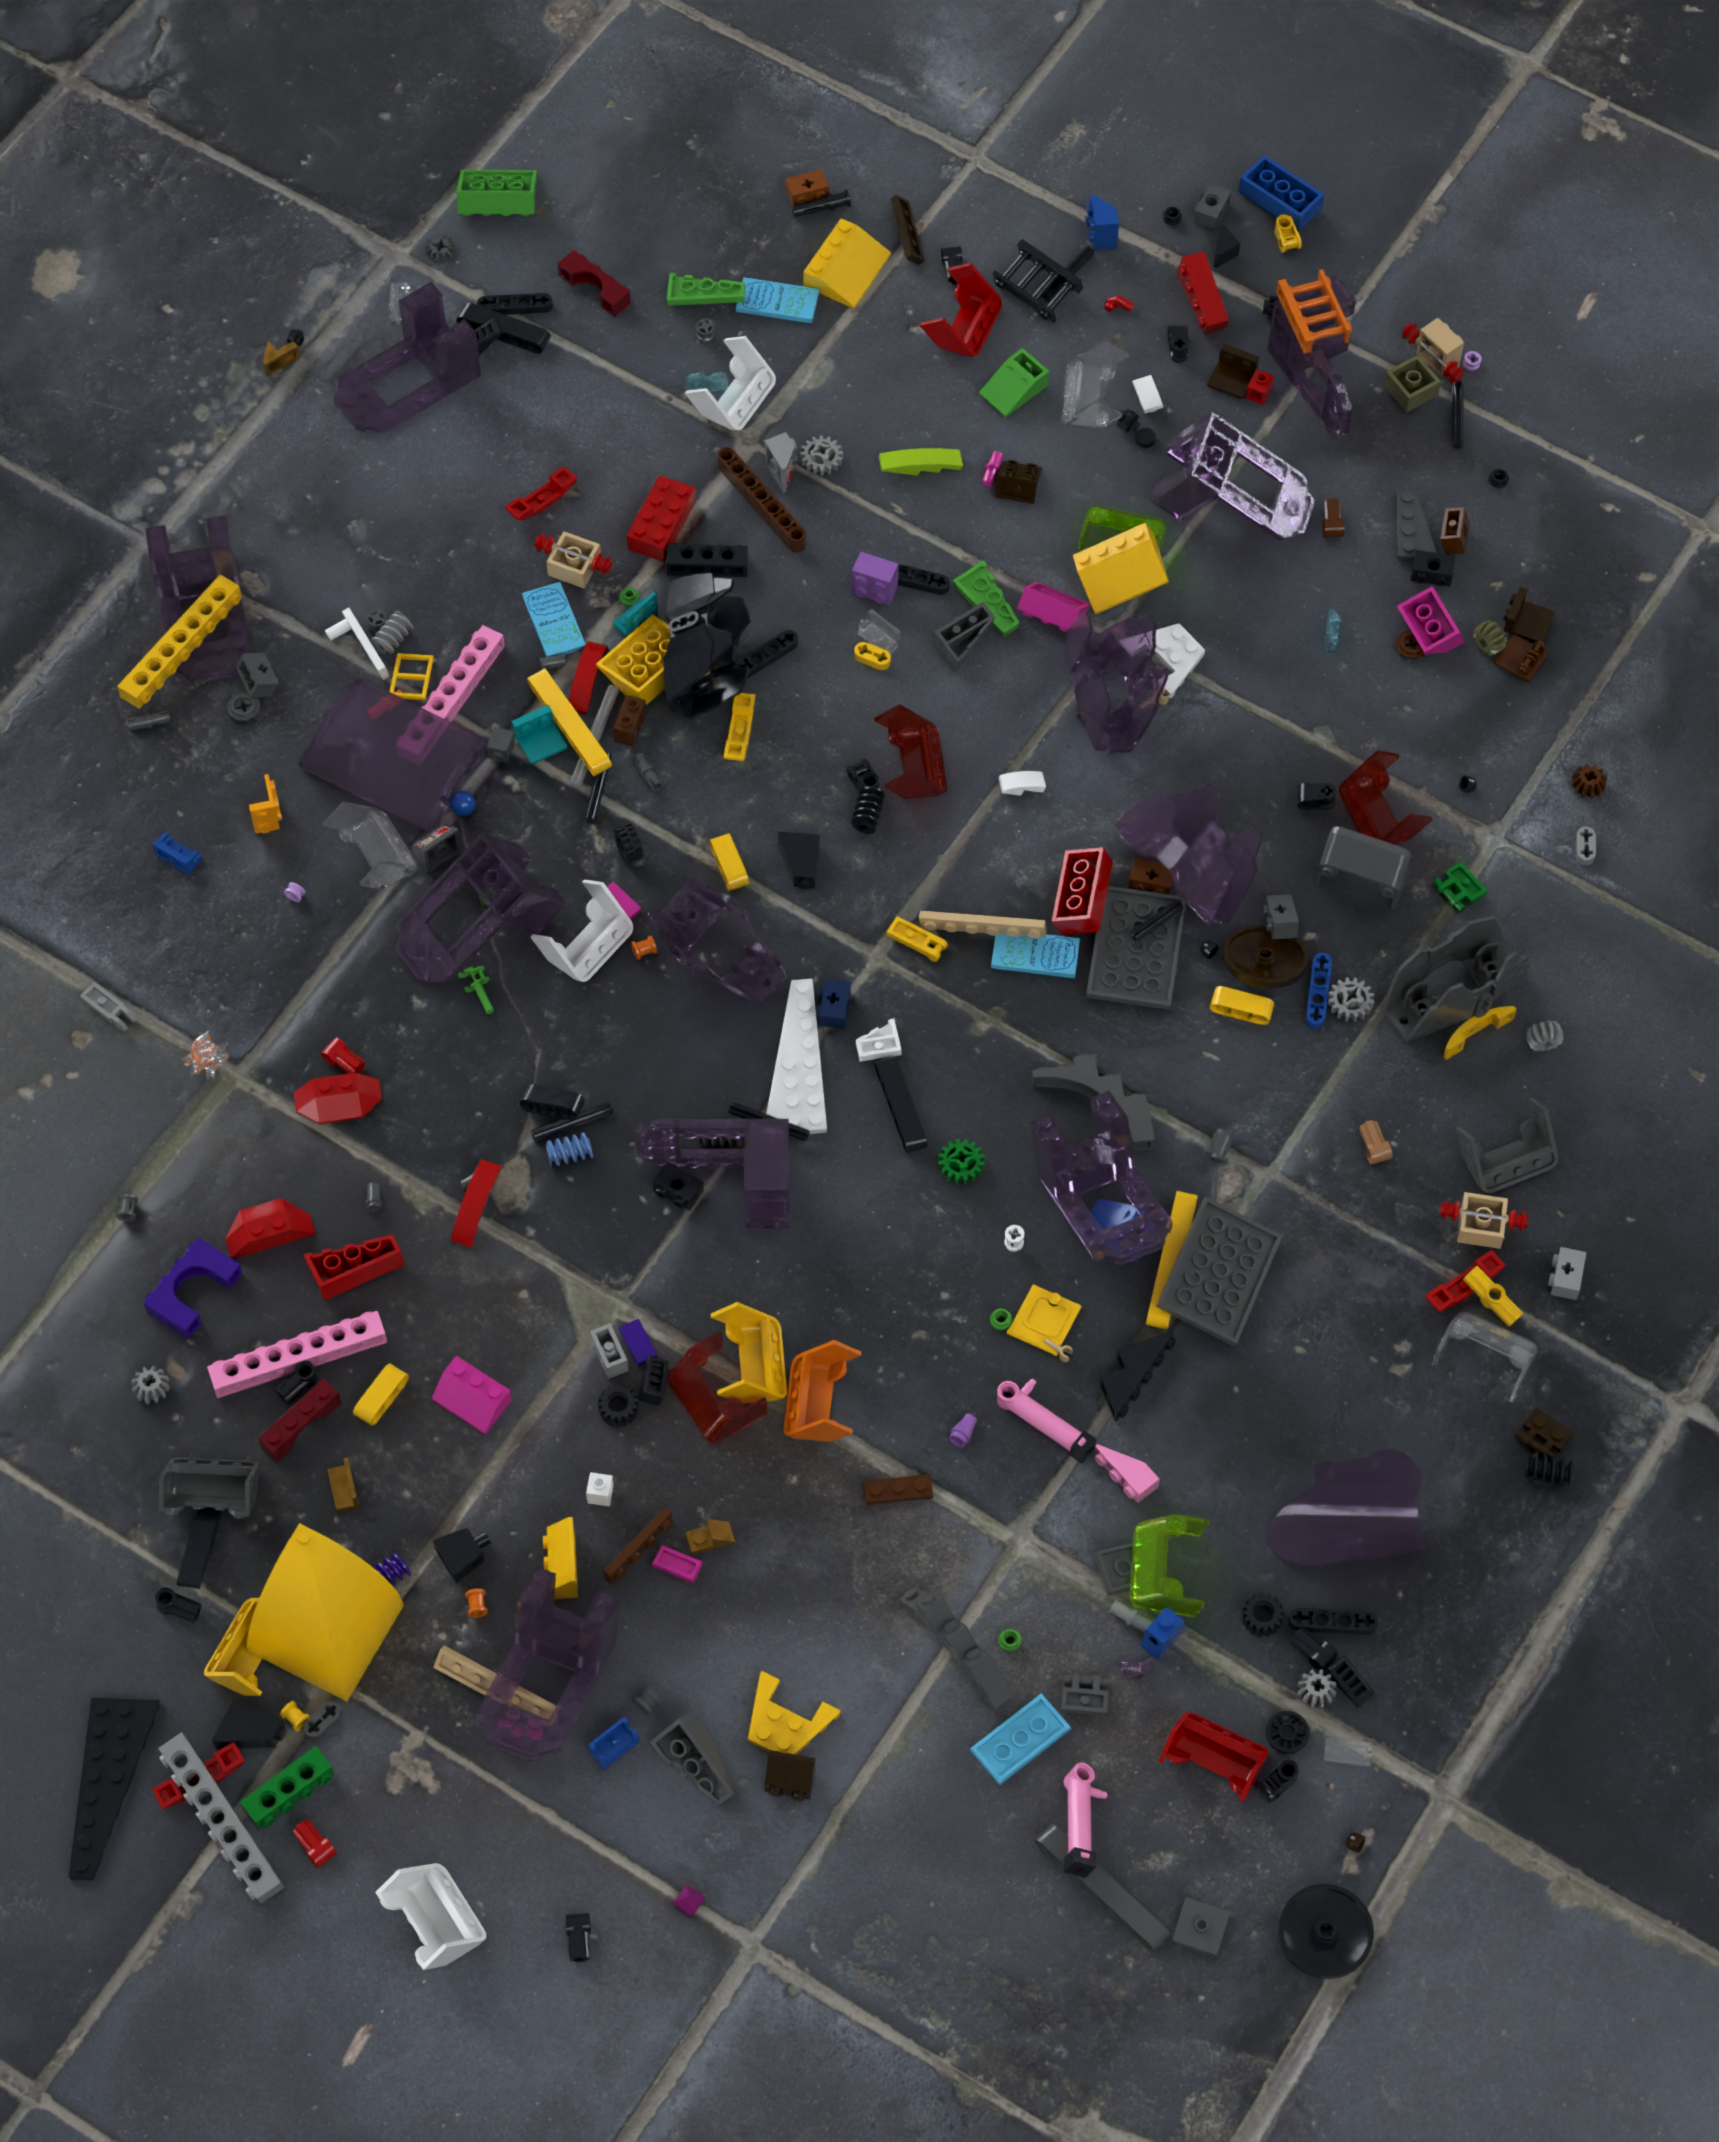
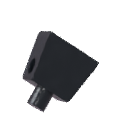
(461, 1552)

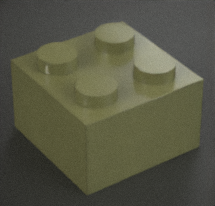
(1412, 383)

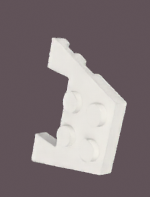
(1178, 653)

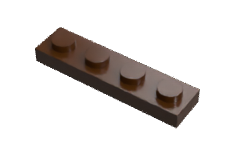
(633, 1551)

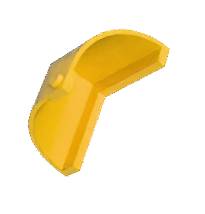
(322, 1613)

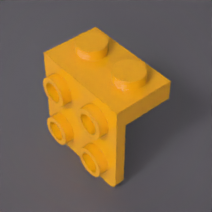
(266, 814)

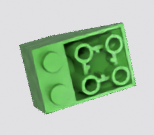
(1015, 383)

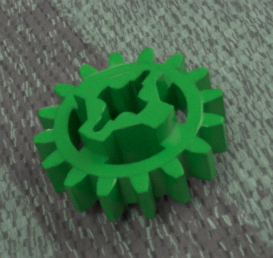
(961, 1152)

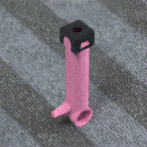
(1078, 1443)
(1080, 1858)

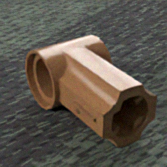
(1376, 1147)

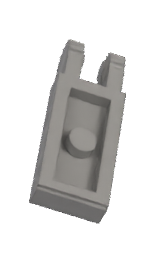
(106, 1005)

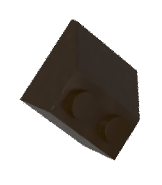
(790, 1775)

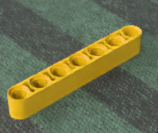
(569, 722)
(1182, 1219)

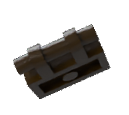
(1545, 1429)

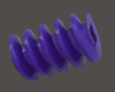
(392, 1568)

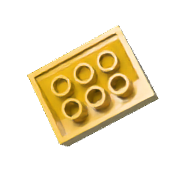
(846, 264)
(1121, 568)
(638, 661)

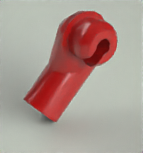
(1118, 301)

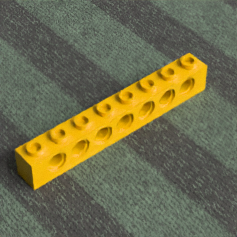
(182, 631)

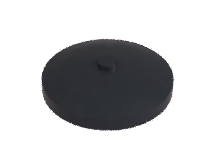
(1325, 1931)

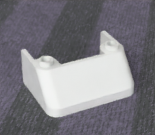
(746, 392)
(597, 940)

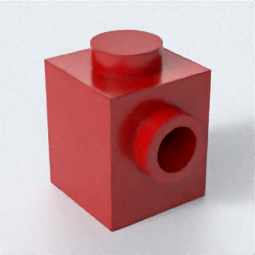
(1260, 387)

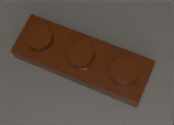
(898, 1489)

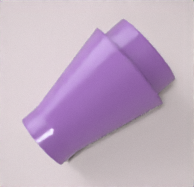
(962, 1432)

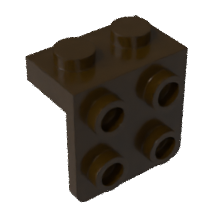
(1526, 618)

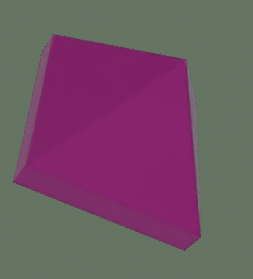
(689, 1900)

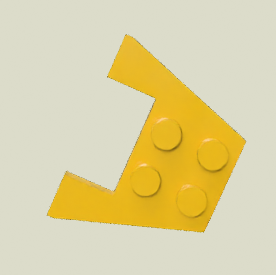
(779, 1728)

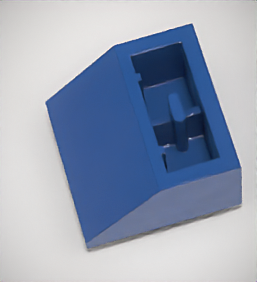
(1103, 224)

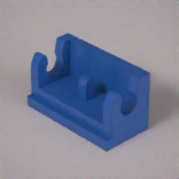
(176, 853)
(613, 1743)

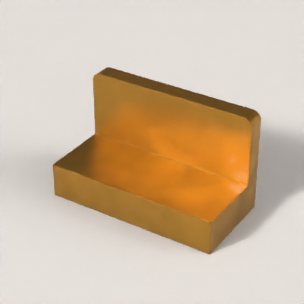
(343, 1487)

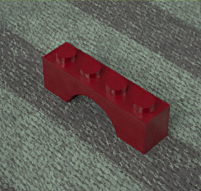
(578, 270)
(283, 1433)

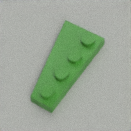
(696, 291)
(979, 586)

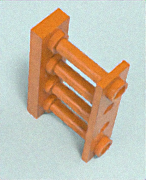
(1300, 323)

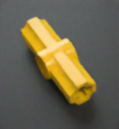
(1482, 1286)

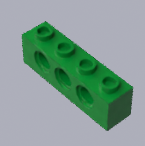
(313, 1762)

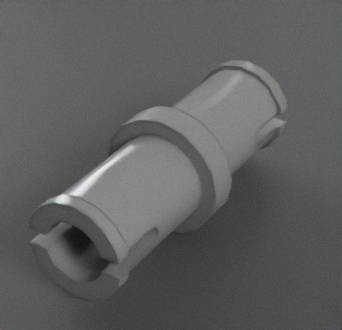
(1131, 1616)

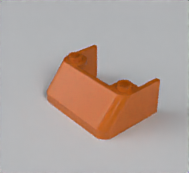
(811, 1392)

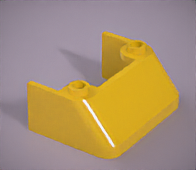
(759, 1354)
(231, 1662)

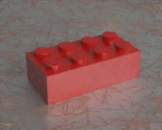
(661, 518)
(1082, 891)

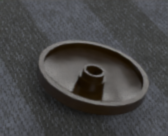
(1264, 961)

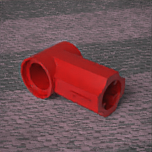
(339, 1054)
(317, 1848)

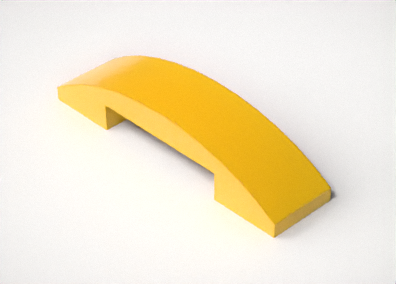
(740, 727)
(1497, 1016)

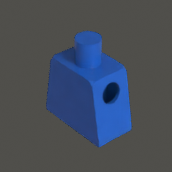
(1165, 1631)

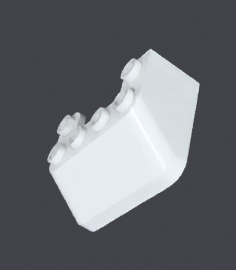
(435, 1912)

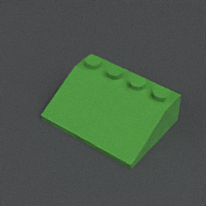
(497, 192)

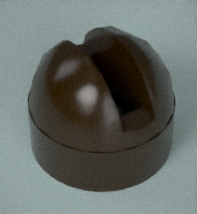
(1355, 1842)

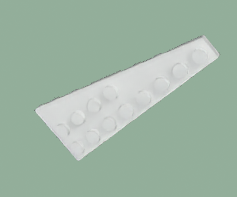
(797, 1074)

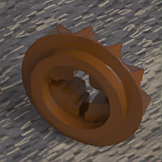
(1402, 645)

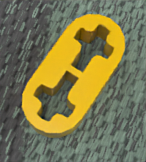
(872, 656)

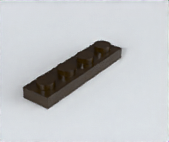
(907, 229)

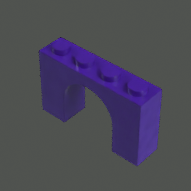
(198, 1260)

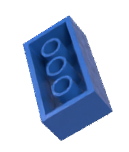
(1281, 192)

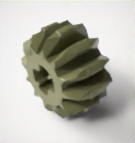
(1490, 637)

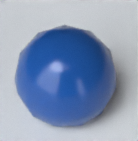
(462, 803)

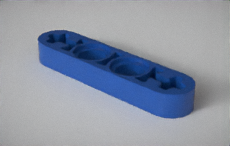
(1318, 990)

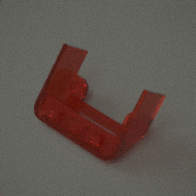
(920, 754)
(1368, 807)
(712, 1418)

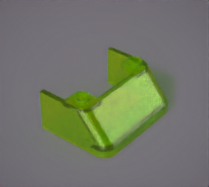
(1122, 520)
(1149, 1584)

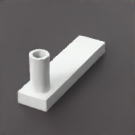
(351, 623)

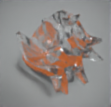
(206, 1055)

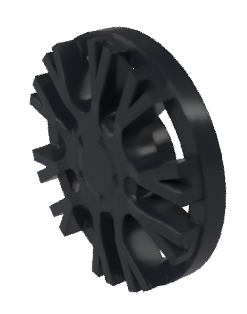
(1287, 1732)

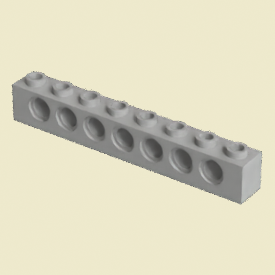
(180, 1748)

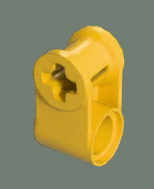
(1287, 234)

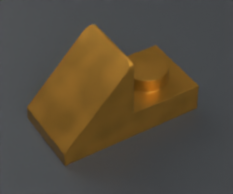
(277, 359)
(713, 1536)

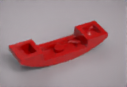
(543, 497)
(585, 676)
(474, 1202)
(1457, 1290)
(221, 1766)

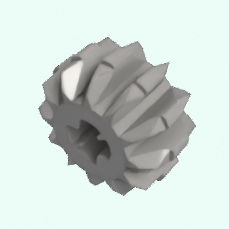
(1544, 1036)
(150, 1384)
(1326, 1689)

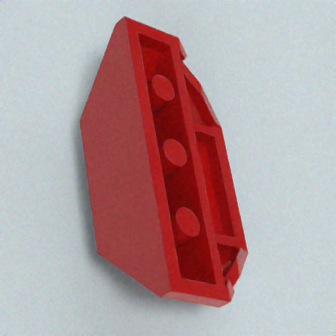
(337, 1098)
(267, 1227)

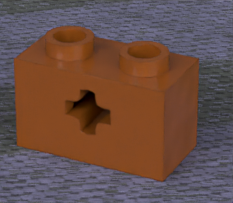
(806, 187)

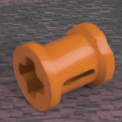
(644, 947)
(476, 1603)

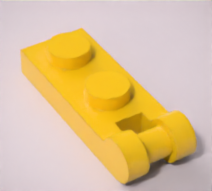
(917, 938)

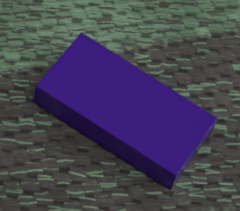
(637, 1341)

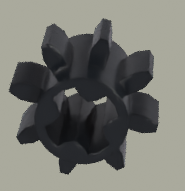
(1269, 305)
(1128, 420)

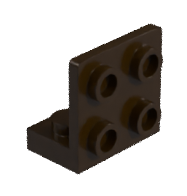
(1233, 371)
(1018, 481)

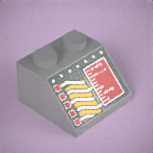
(781, 459)

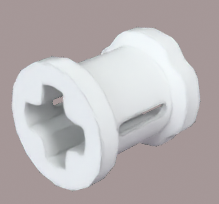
(1018, 1242)

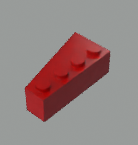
(1202, 292)
(354, 1265)

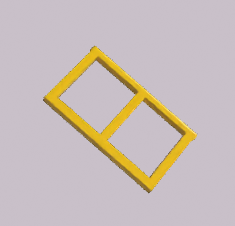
(396, 675)

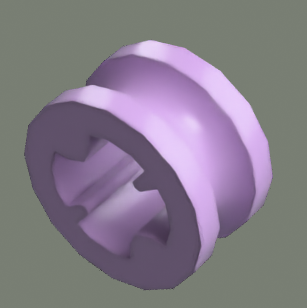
(1467, 362)
(294, 892)

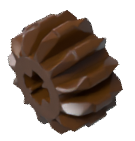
(1589, 781)

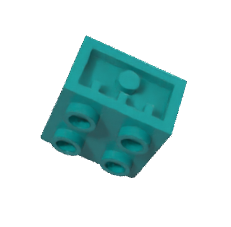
(636, 615)
(538, 735)

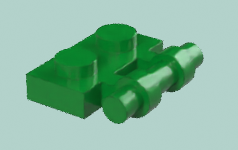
(1464, 882)

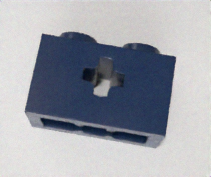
(834, 1014)

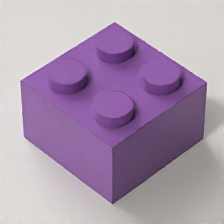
(874, 578)

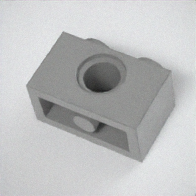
(609, 1351)

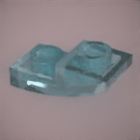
(713, 383)
(1331, 630)

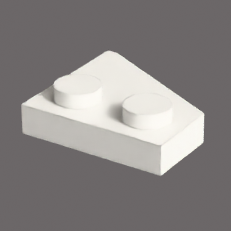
(879, 1043)

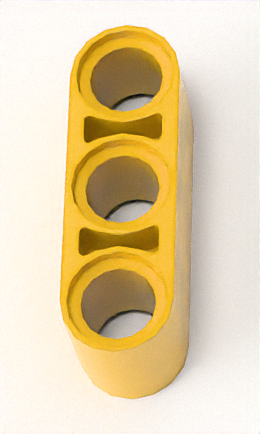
(729, 862)
(1242, 1005)
(380, 1394)

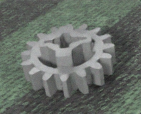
(819, 455)
(1355, 1006)

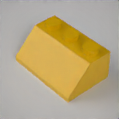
(562, 1557)

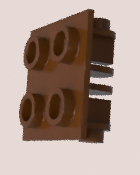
(1522, 657)

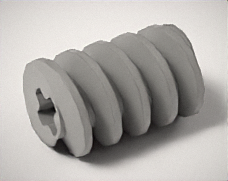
(391, 632)

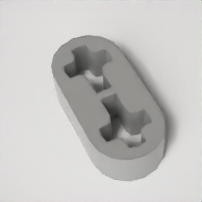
(1590, 846)

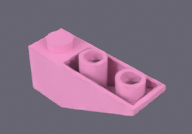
(1132, 1474)

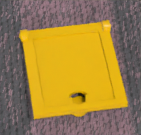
(1040, 1320)

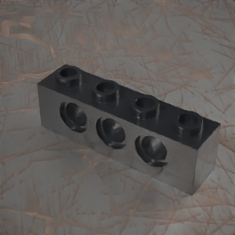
(699, 564)

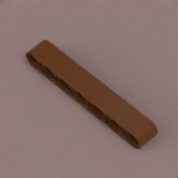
(770, 507)

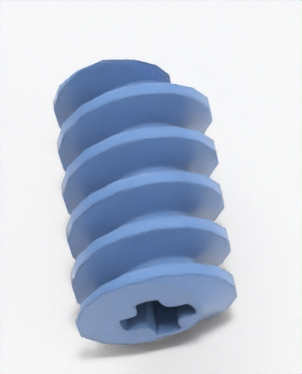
(569, 1149)

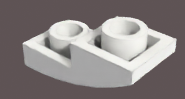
(1147, 394)
(1017, 782)

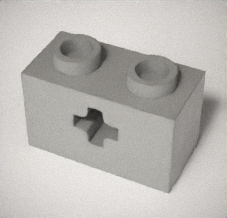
(1567, 1284)

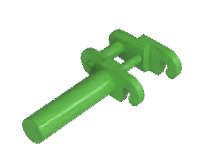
(477, 986)

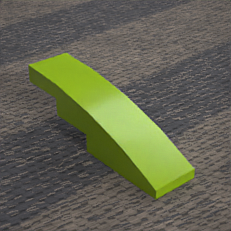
(922, 459)

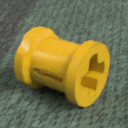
(294, 1715)

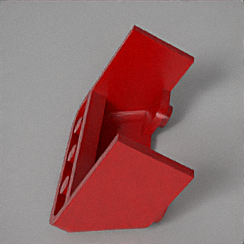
(975, 318)
(1217, 1750)

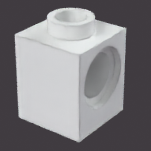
(599, 1489)

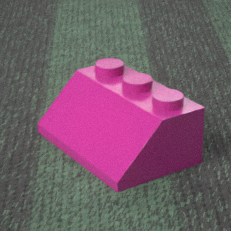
(1051, 605)
(1431, 622)
(471, 1395)

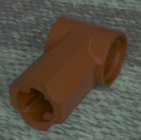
(1333, 523)

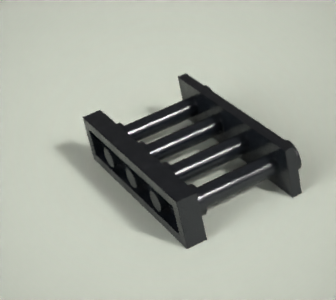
(1041, 262)

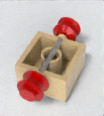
(1437, 348)
(572, 558)
(1482, 1219)

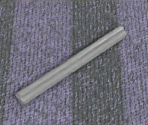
(597, 730)

